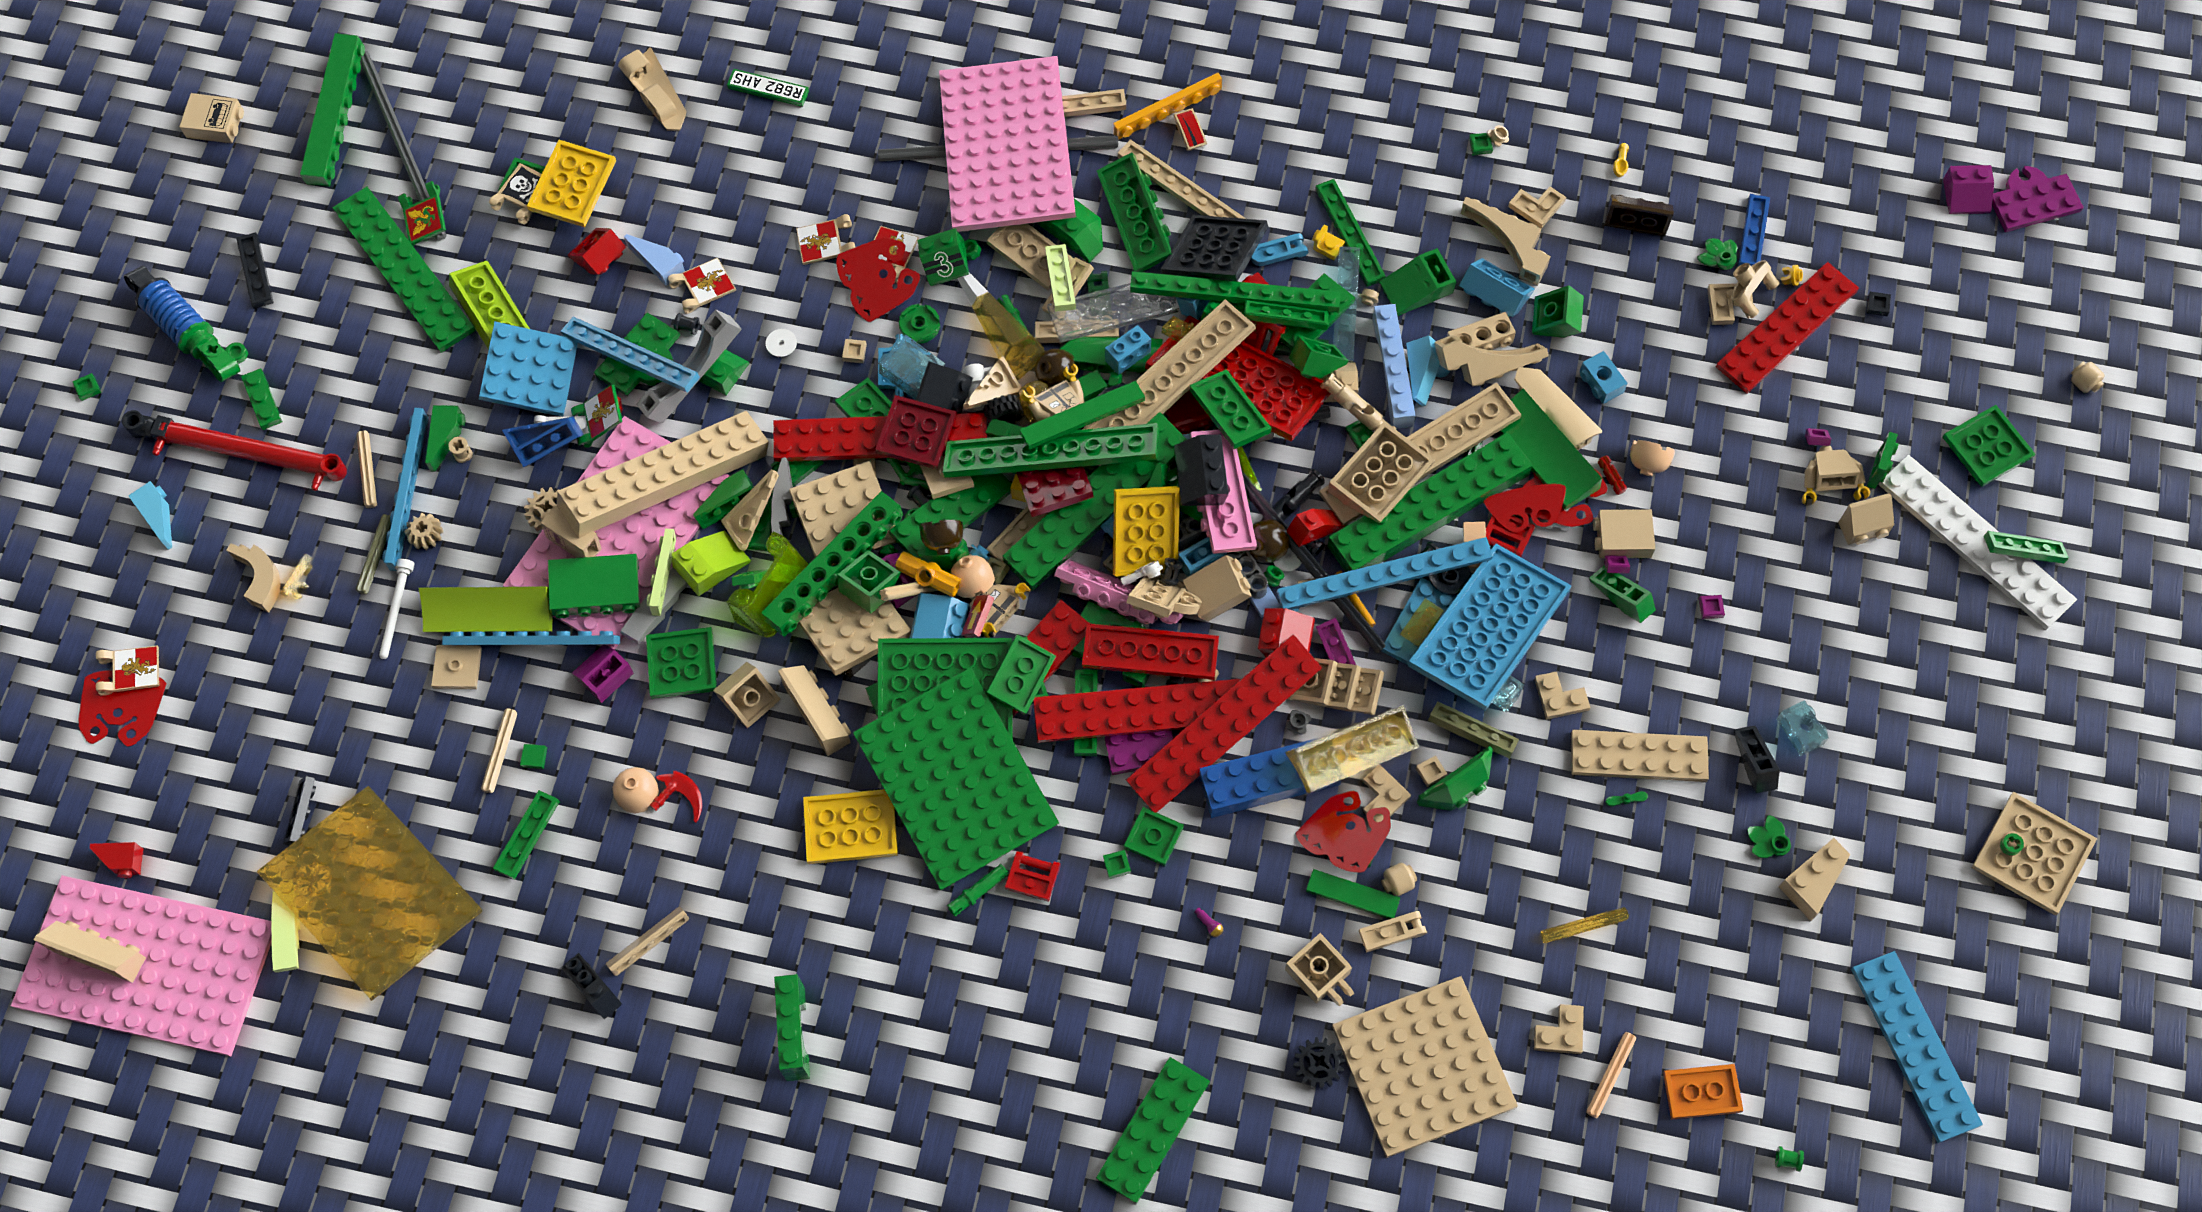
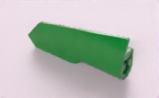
(1090, 354)

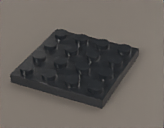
(1215, 247)

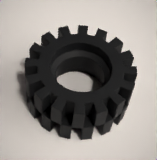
(1004, 409)

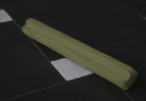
(374, 555)

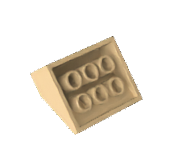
(1380, 473)

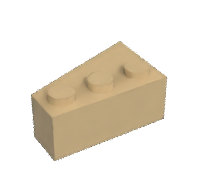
(1815, 878)

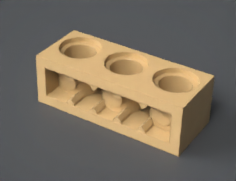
(1488, 330)

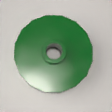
(916, 315)

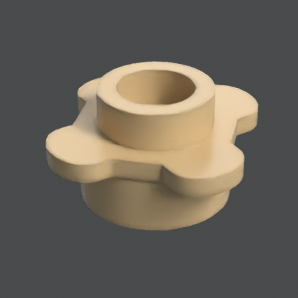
(1498, 135)

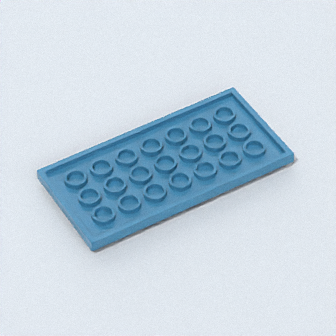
(1489, 627)

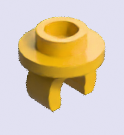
(1794, 276)

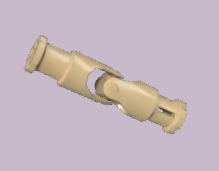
(1346, 397)

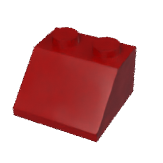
(598, 251)
(1280, 624)

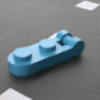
(1279, 250)

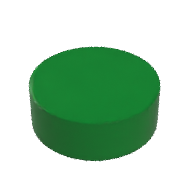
(237, 351)

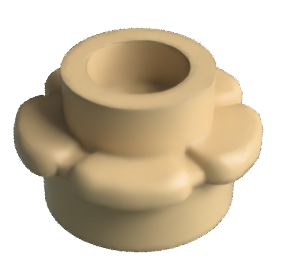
(1369, 297)

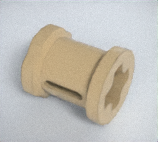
(460, 449)

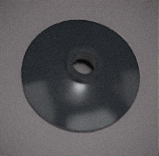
(1458, 576)

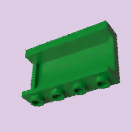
(593, 585)

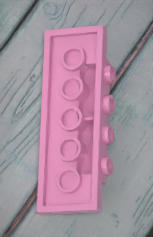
(1231, 523)
(1106, 591)

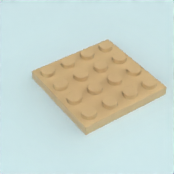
(833, 502)
(847, 632)
(2046, 864)

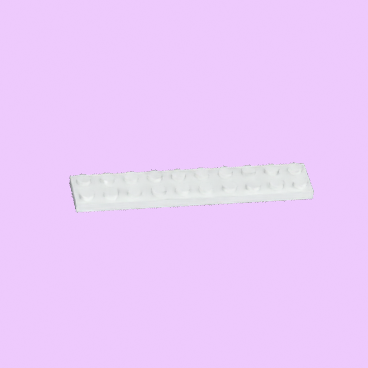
(1964, 532)

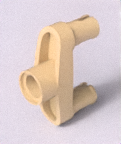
(1748, 280)

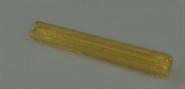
(1584, 925)

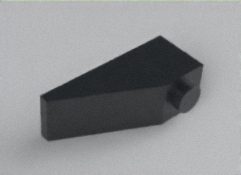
(1757, 759)

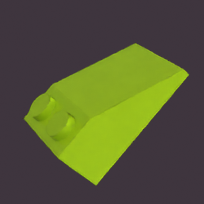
(708, 561)

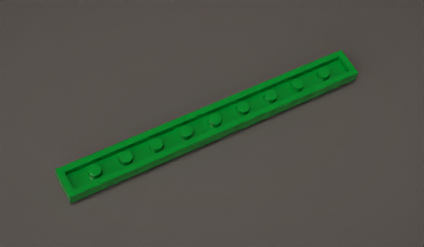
(1233, 291)

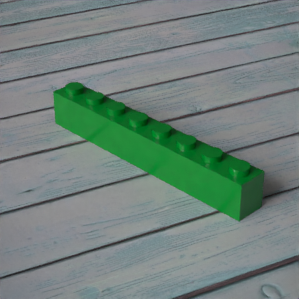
(332, 110)

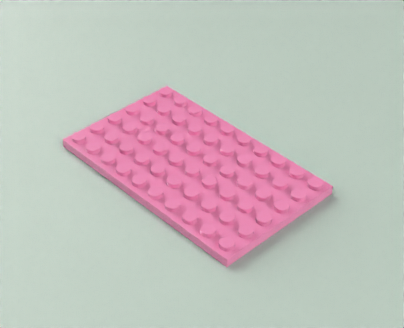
(1006, 144)
(631, 535)
(194, 973)

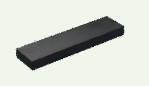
(254, 270)

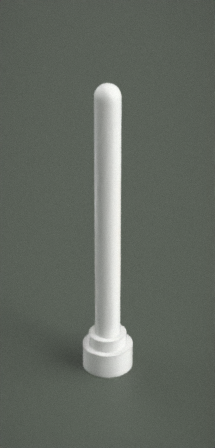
(404, 568)

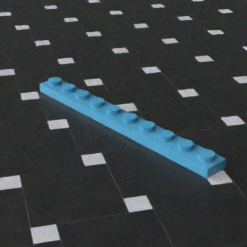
(1385, 574)

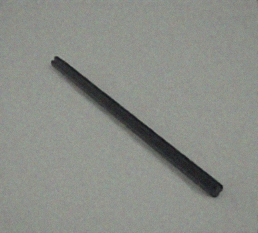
(1314, 568)

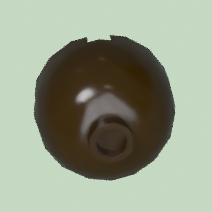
(1051, 365)
(942, 535)
(1270, 541)

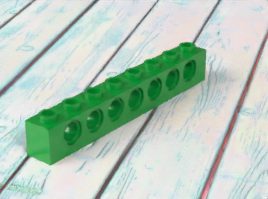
(821, 567)

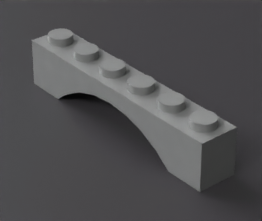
(715, 337)

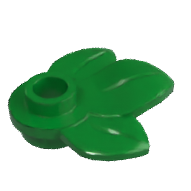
(1719, 253)
(1766, 838)

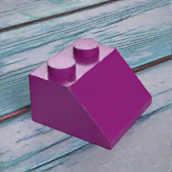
(1969, 189)

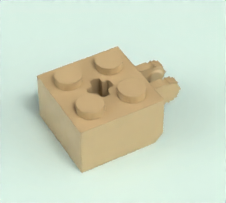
(1319, 984)

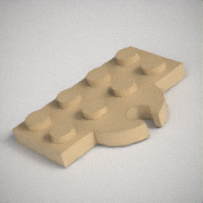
(1163, 598)

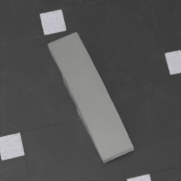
(781, 498)
(642, 620)

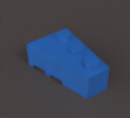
(540, 439)

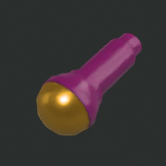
(1214, 928)

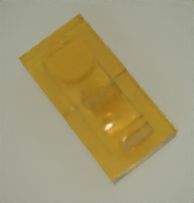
(1176, 328)
(302, 568)
(1421, 622)

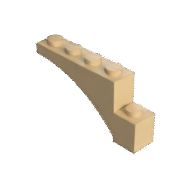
(1515, 235)
(1482, 364)

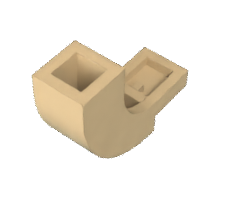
(266, 580)

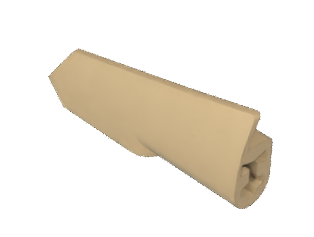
(654, 87)
(1557, 406)

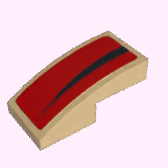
(1190, 129)

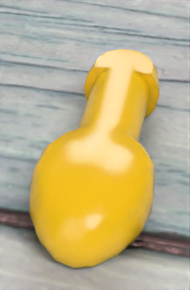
(1621, 165)

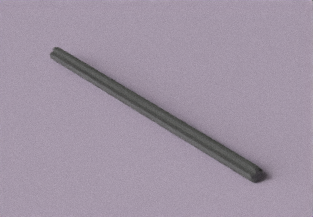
(396, 130)
(940, 151)

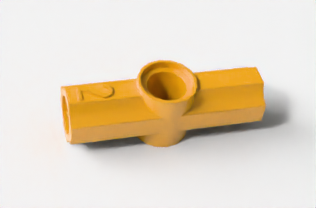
(917, 569)

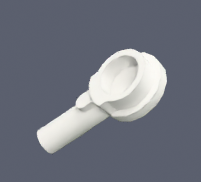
(1150, 570)

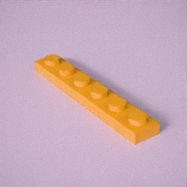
(1167, 106)

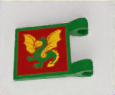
(424, 217)

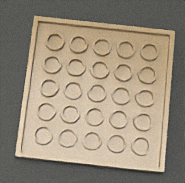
(1424, 1066)

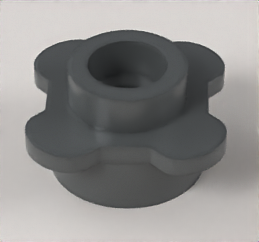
(1302, 717)

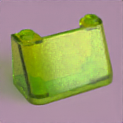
(748, 605)

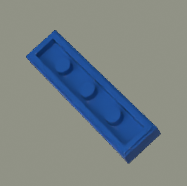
(1754, 229)

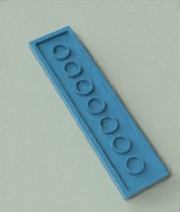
(1916, 1047)

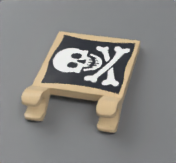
(518, 191)

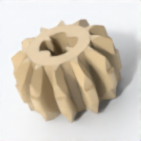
(432, 530)

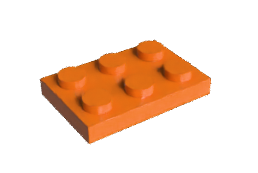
(1703, 1091)

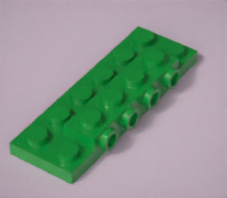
(1136, 212)

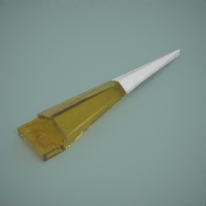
(1002, 329)

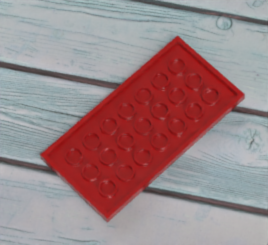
(1271, 384)

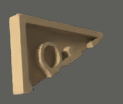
(997, 382)
(746, 514)

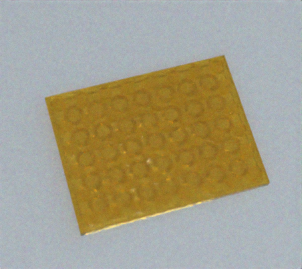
(369, 892)

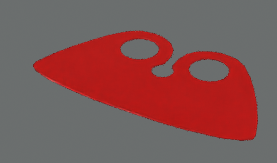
(1537, 497)

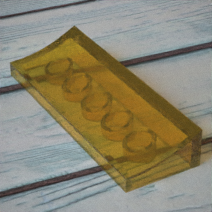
(1353, 748)

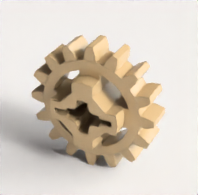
(539, 505)

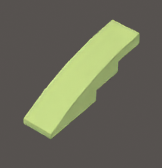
(284, 936)

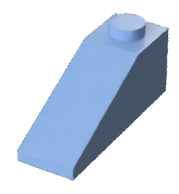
(656, 257)

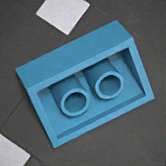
(1496, 287)
(938, 617)

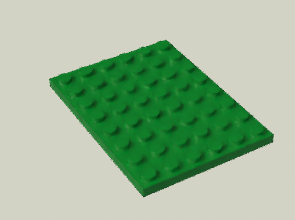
(956, 778)

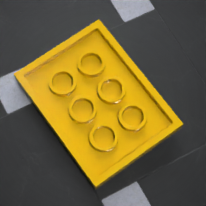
(571, 183)
(1144, 527)
(849, 827)

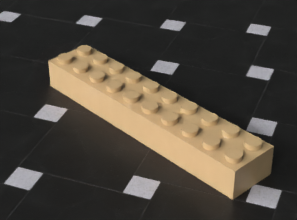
(661, 474)

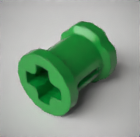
(1789, 1158)

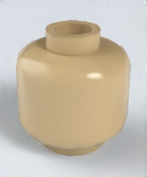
(2087, 377)
(1399, 879)

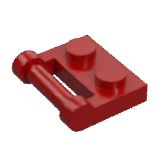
(1258, 336)
(1521, 537)
(1029, 882)

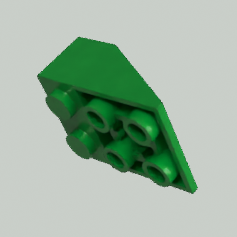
(1419, 282)

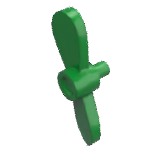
(1627, 798)

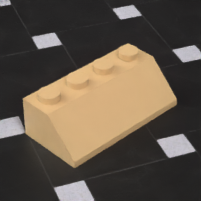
(815, 709)
(92, 950)

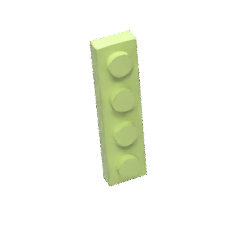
(1060, 277)
(663, 565)

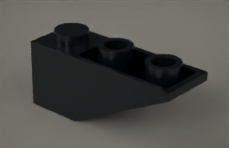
(591, 986)

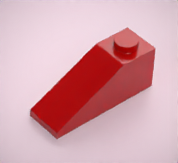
(1313, 525)

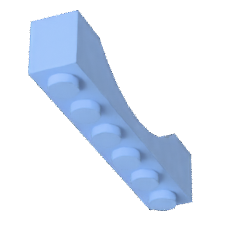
(1397, 380)

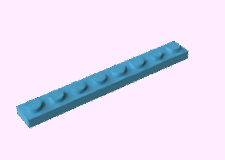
(630, 354)
(405, 493)
(521, 638)

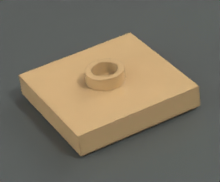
(943, 486)
(456, 667)

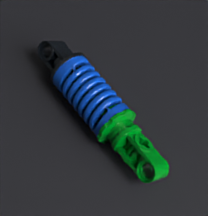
(180, 322)

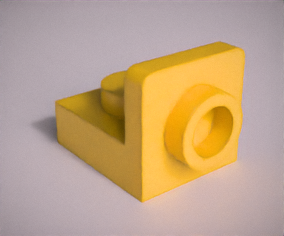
(1327, 243)

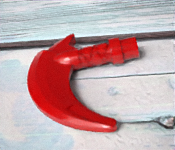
(682, 784)

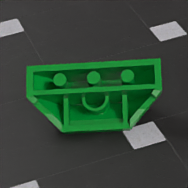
(1080, 233)
(1460, 784)

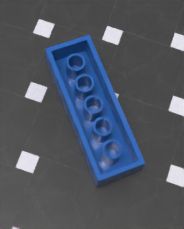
(1252, 781)

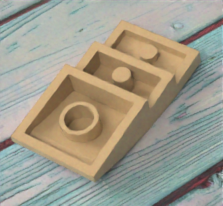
(1342, 687)

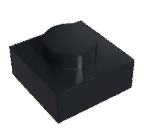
(1878, 303)

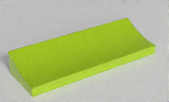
(484, 299)
(485, 609)

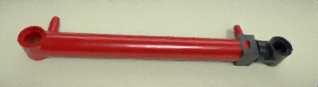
(167, 431)

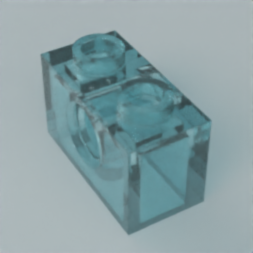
(1803, 740)

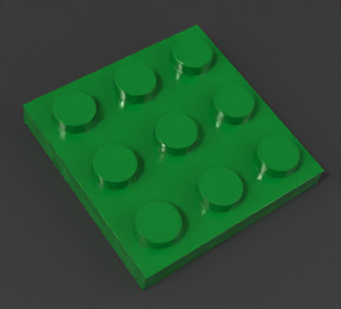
(1988, 445)
(681, 662)

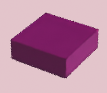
(1817, 437)
(1616, 564)
(1711, 606)

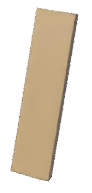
(647, 941)

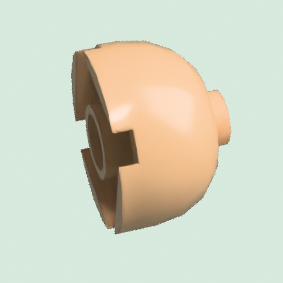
(1650, 457)
(975, 575)
(635, 790)

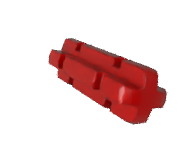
(1612, 475)

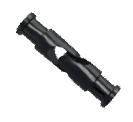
(1298, 494)

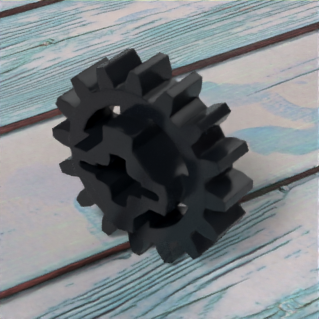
(1312, 1056)

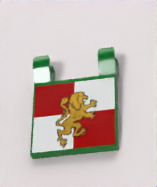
(601, 415)

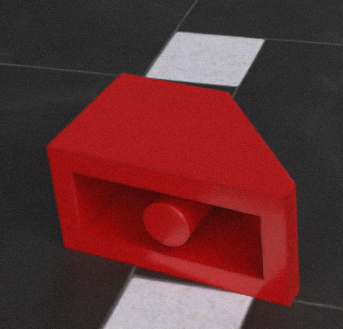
(121, 858)

